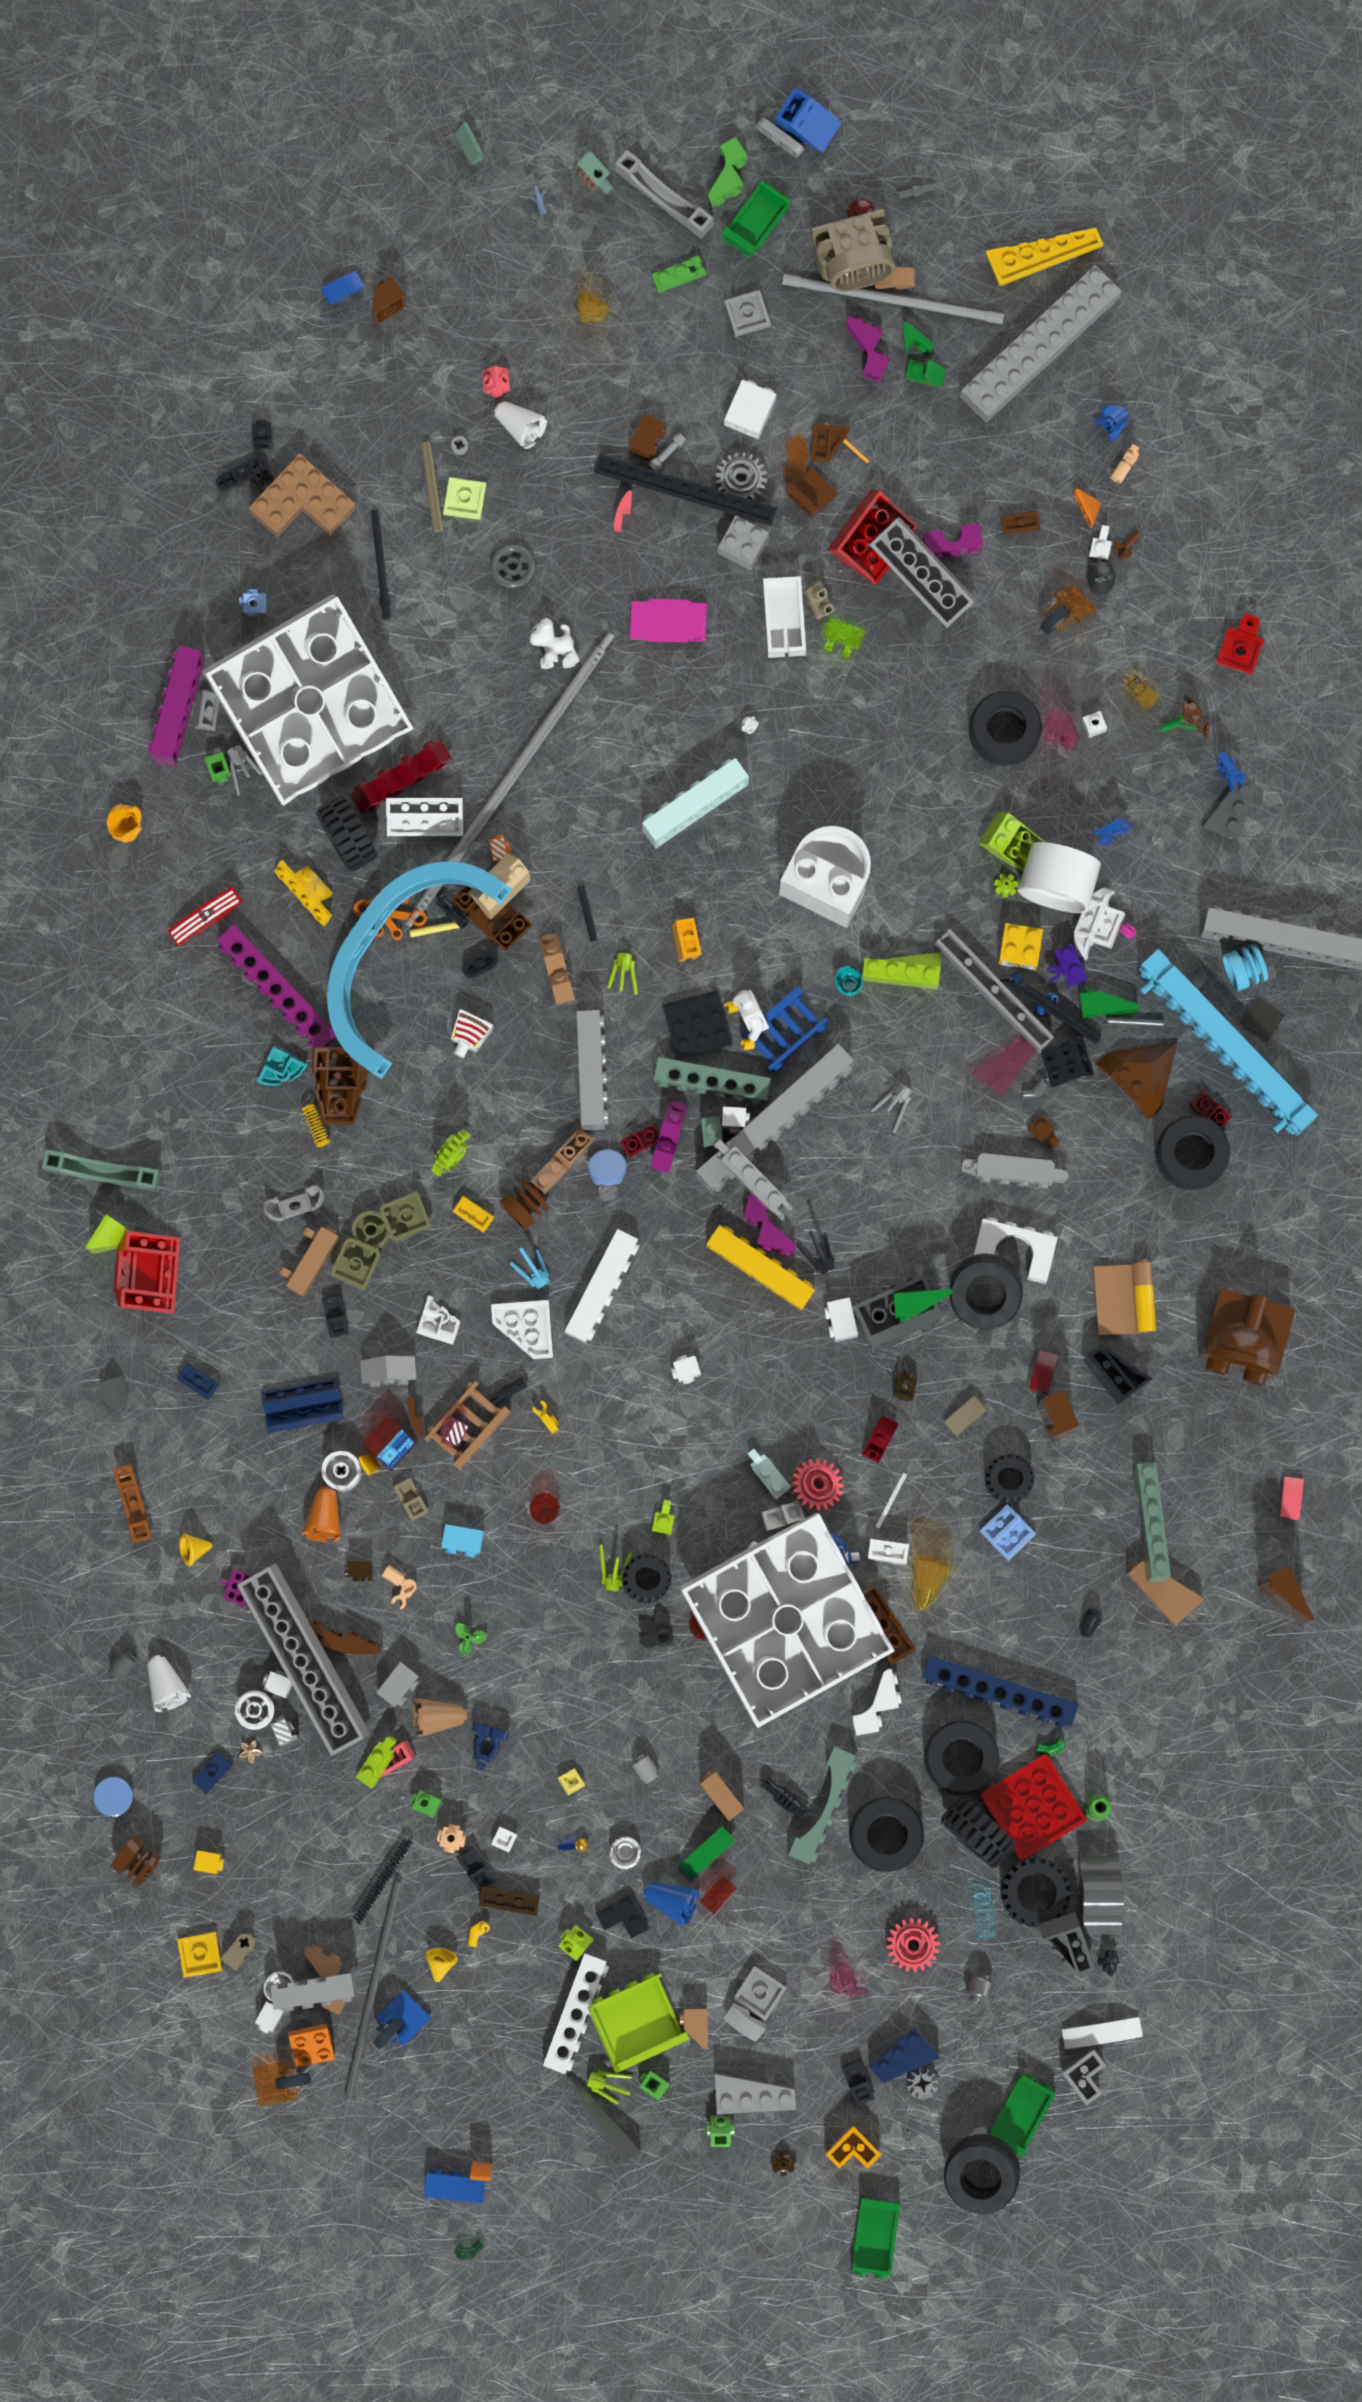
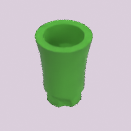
(1092, 1813)

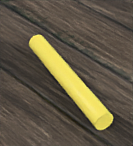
(433, 929)

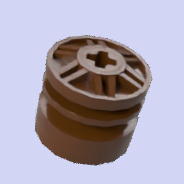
(524, 1204)
(136, 1861)

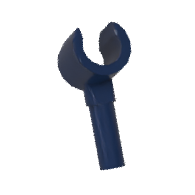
(1017, 978)

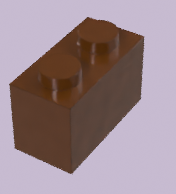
(647, 437)

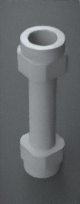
(677, 441)

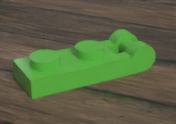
(678, 274)

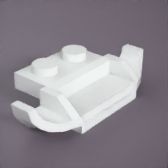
(1098, 924)

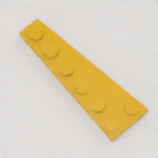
(1028, 258)

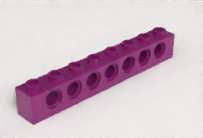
(234, 937)

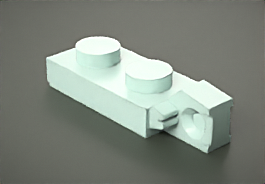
(768, 1474)

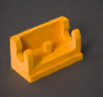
(686, 939)

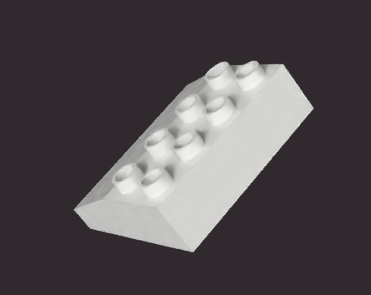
(307, 699)
(786, 1619)

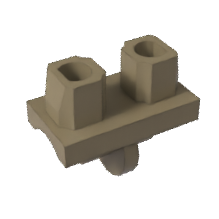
(818, 600)

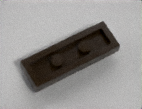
(509, 1900)

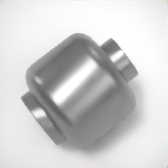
(979, 1986)

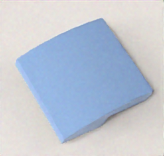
(1007, 1532)

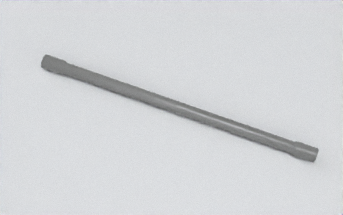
(988, 316)

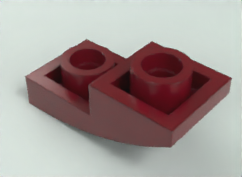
(1210, 1109)
(641, 1140)
(1043, 1372)

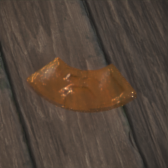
(797, 459)

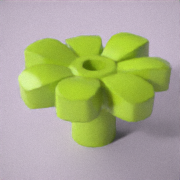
(1006, 889)

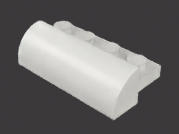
(424, 816)

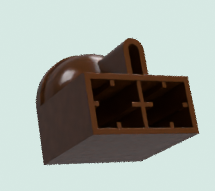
(1246, 1336)

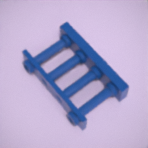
(779, 1010)

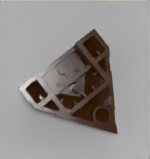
(1141, 1074)

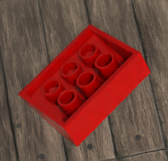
(863, 527)

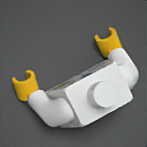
(751, 1014)

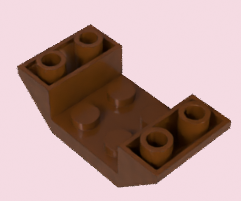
(502, 929)

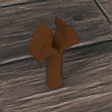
(1128, 543)

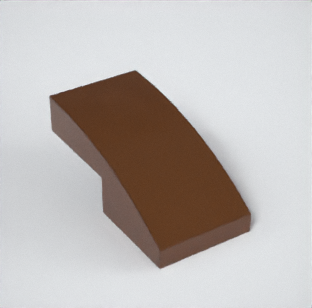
(417, 1422)

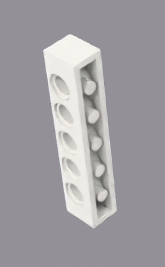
(553, 2060)

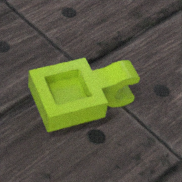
(663, 1521)

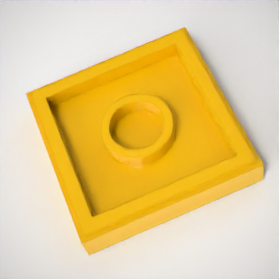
(199, 1954)

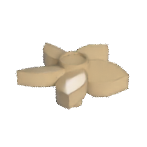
(249, 1751)

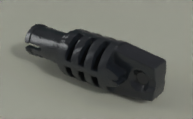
(785, 1799)

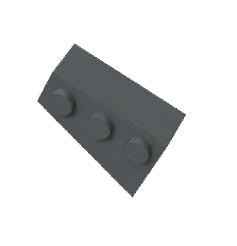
(1068, 1942)

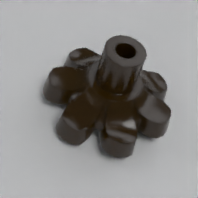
(783, 2158)

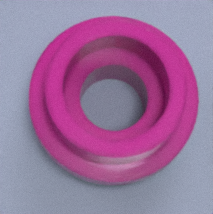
(1128, 930)

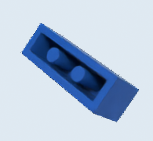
(453, 2187)

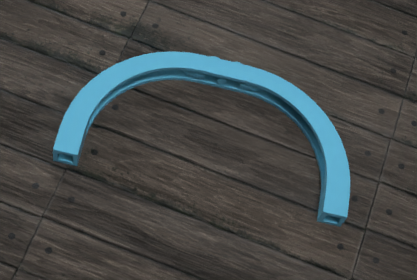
(367, 928)

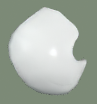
(274, 1979)

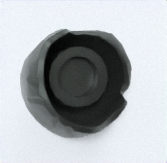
(1100, 577)

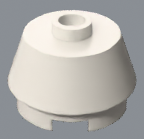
(254, 1710)

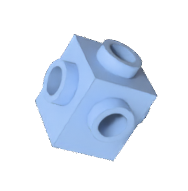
(259, 605)

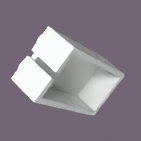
(784, 616)

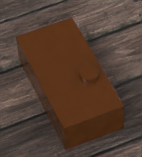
(1058, 1416)

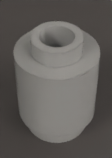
(645, 1768)

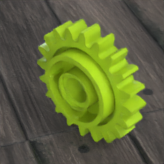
(451, 1152)

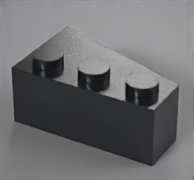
(1115, 1374)

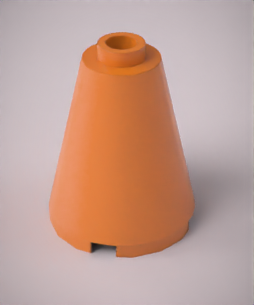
(323, 1517)

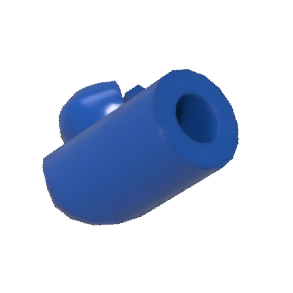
(1039, 1010)

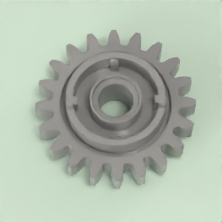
(745, 467)

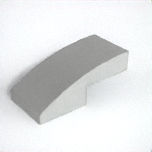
(741, 2020)

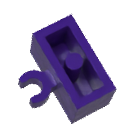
(1068, 966)

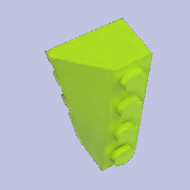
(911, 971)

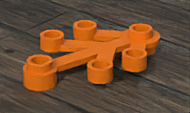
(395, 914)

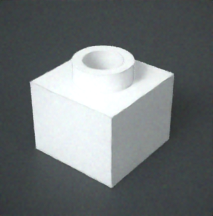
(1092, 730)

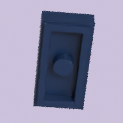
(198, 1381)
(212, 1773)

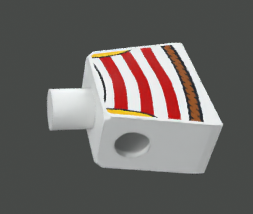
(469, 1033)

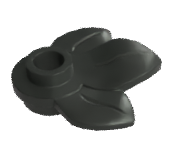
(653, 1629)

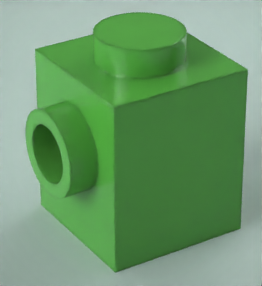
(425, 1803)

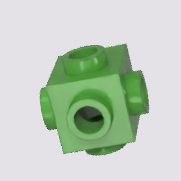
(720, 2126)

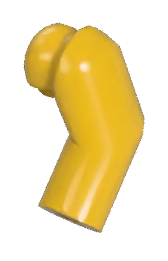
(476, 1931)

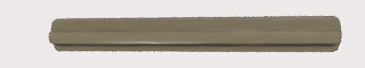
(432, 487)

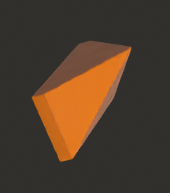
(1088, 505)

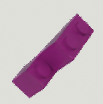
(868, 338)
(669, 1136)
(770, 1236)

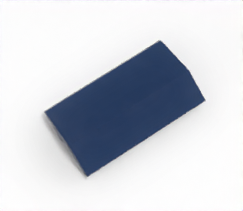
(302, 1405)

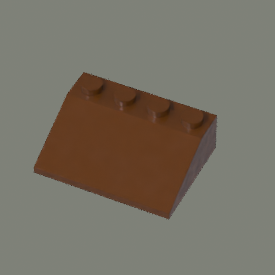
(1286, 1594)

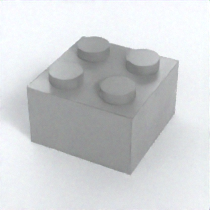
(743, 543)

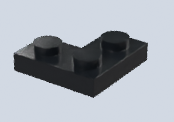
(626, 1912)

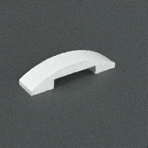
(1102, 2033)

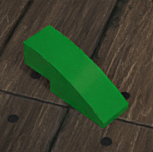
(706, 1853)

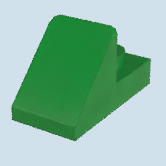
(913, 337)
(924, 373)

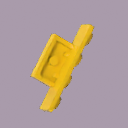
(308, 889)

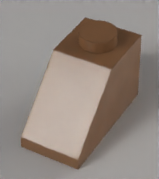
(696, 2025)

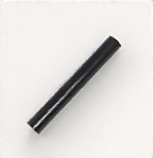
(587, 914)

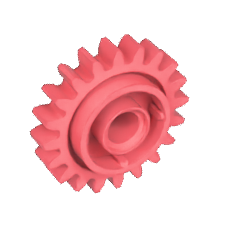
(825, 1477)
(900, 1945)

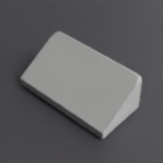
(206, 710)

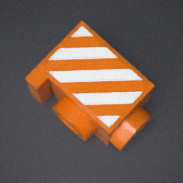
(499, 848)

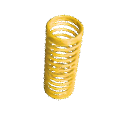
(311, 1107)

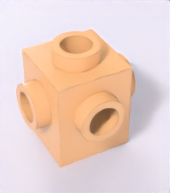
(457, 1843)

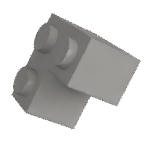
(388, 1370)
(1079, 2076)

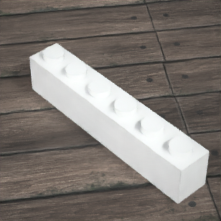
(601, 1286)

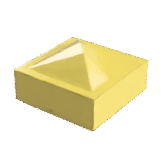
(571, 1781)

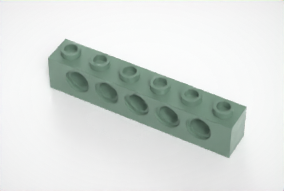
(665, 1066)

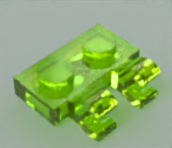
(843, 634)

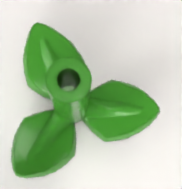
(463, 1632)

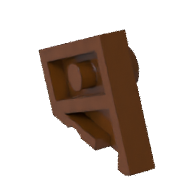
(827, 441)

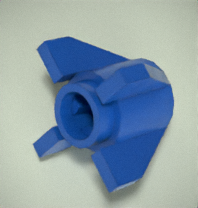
(1113, 420)

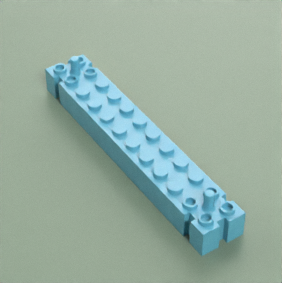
(1227, 1042)

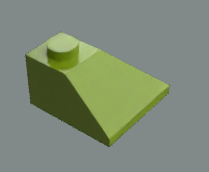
(106, 1236)

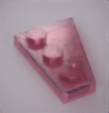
(1005, 1067)

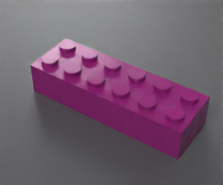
(176, 706)

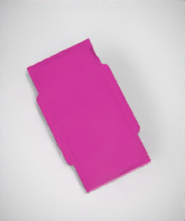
(668, 621)

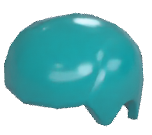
(848, 981)

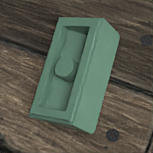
(469, 144)

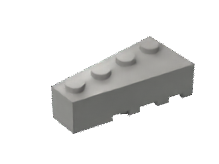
(312, 1991)
(746, 2096)

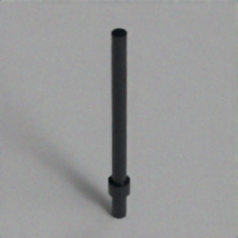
(384, 600)

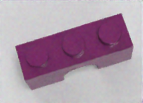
(969, 542)

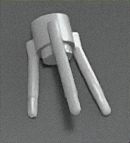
(238, 756)
(900, 1095)

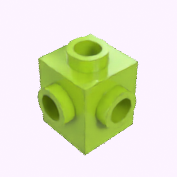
(575, 1942)

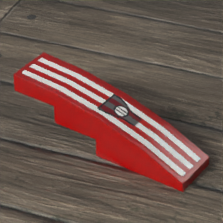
(205, 916)

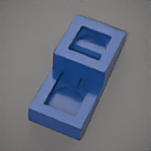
(342, 287)

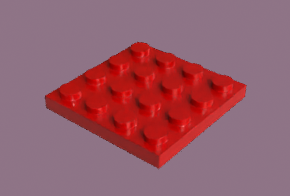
(1033, 1807)

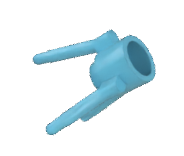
(539, 1278)

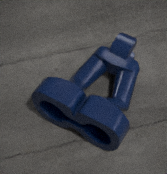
(486, 1731)

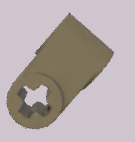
(237, 1954)

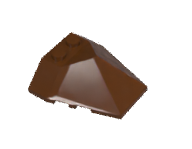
(337, 1084)

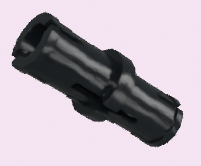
(459, 918)
(508, 1391)

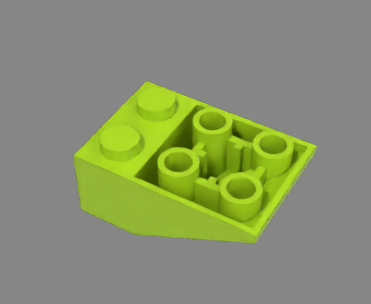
(1009, 840)

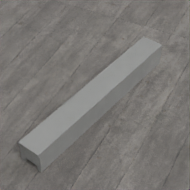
(994, 991)

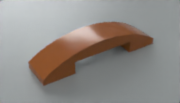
(132, 1503)

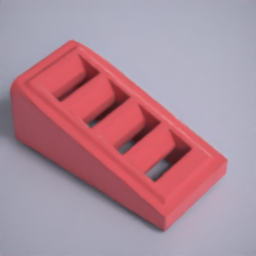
(408, 1753)

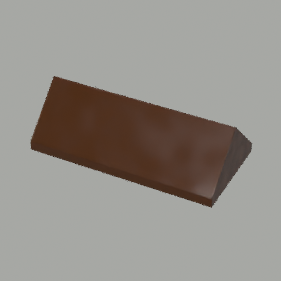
(890, 1626)

